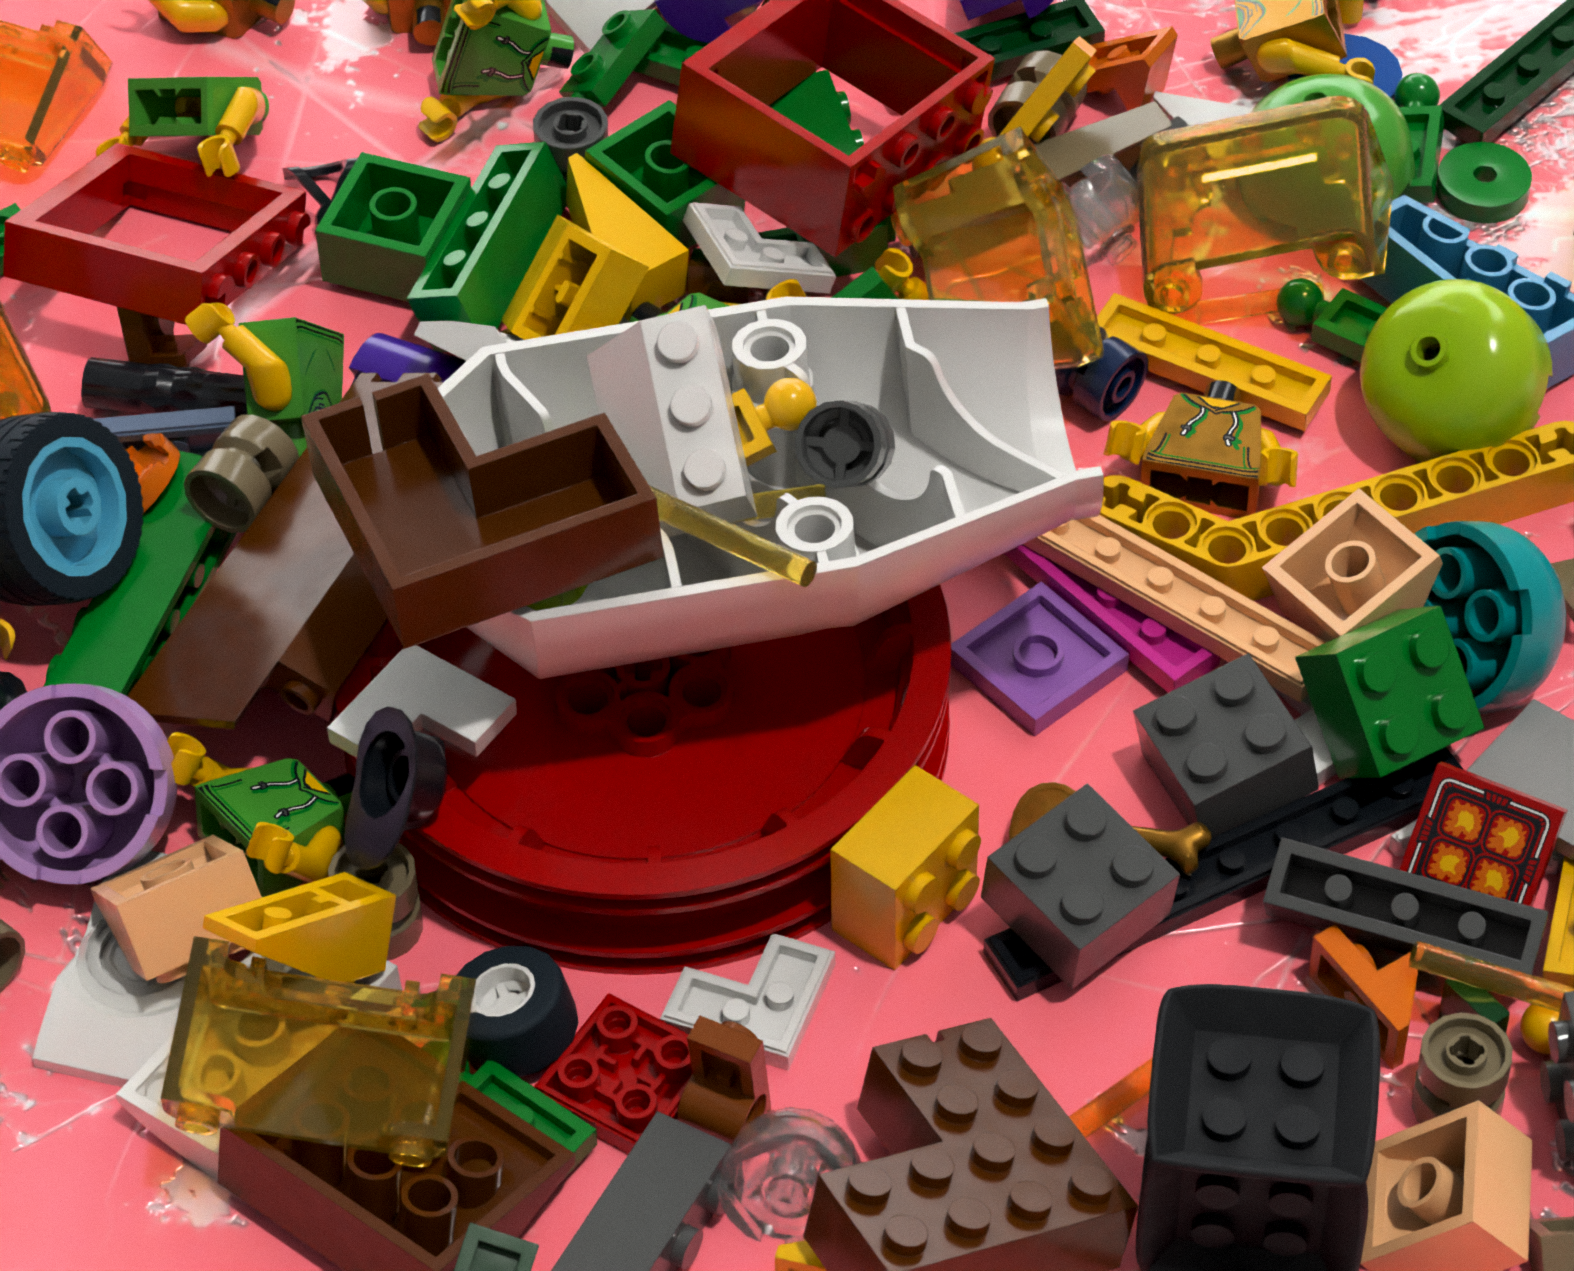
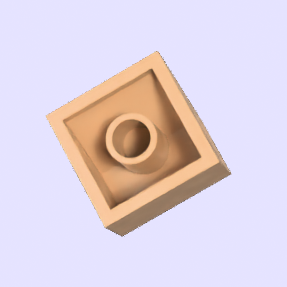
(1351, 569)
(164, 904)
(1450, 1195)

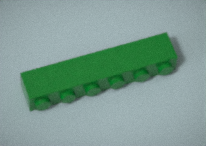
(134, 619)

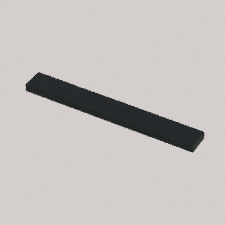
(1242, 859)

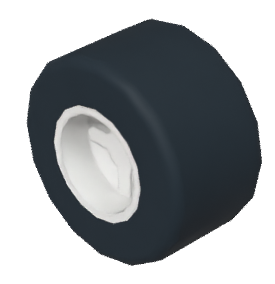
(521, 1009)

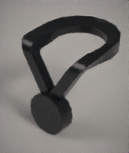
(305, 174)

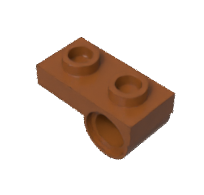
(727, 1079)

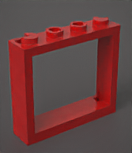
(54, 249)

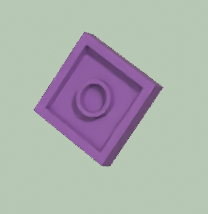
(1038, 658)

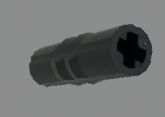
(158, 388)

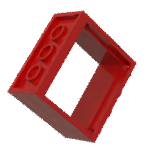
(787, 171)

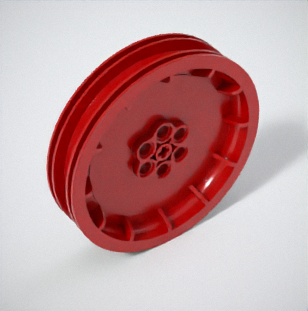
(675, 797)

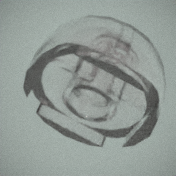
(1106, 210)
(775, 1170)

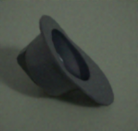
(395, 786)

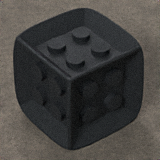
(1258, 1131)

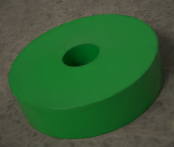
(1483, 182)

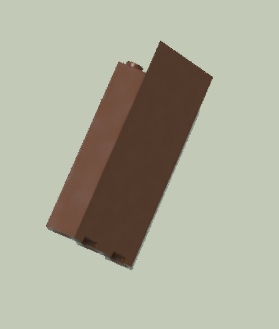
(277, 613)

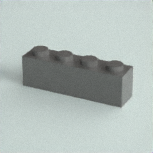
(1399, 907)
(653, 1205)

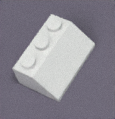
(676, 411)

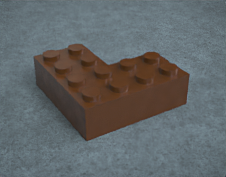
(472, 534)
(975, 1171)

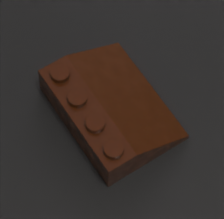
(396, 1216)

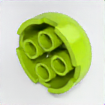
(1473, 391)

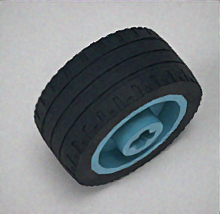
(64, 509)

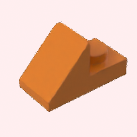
(1133, 66)
(1350, 973)

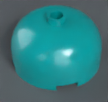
(1499, 608)

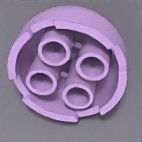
(81, 783)

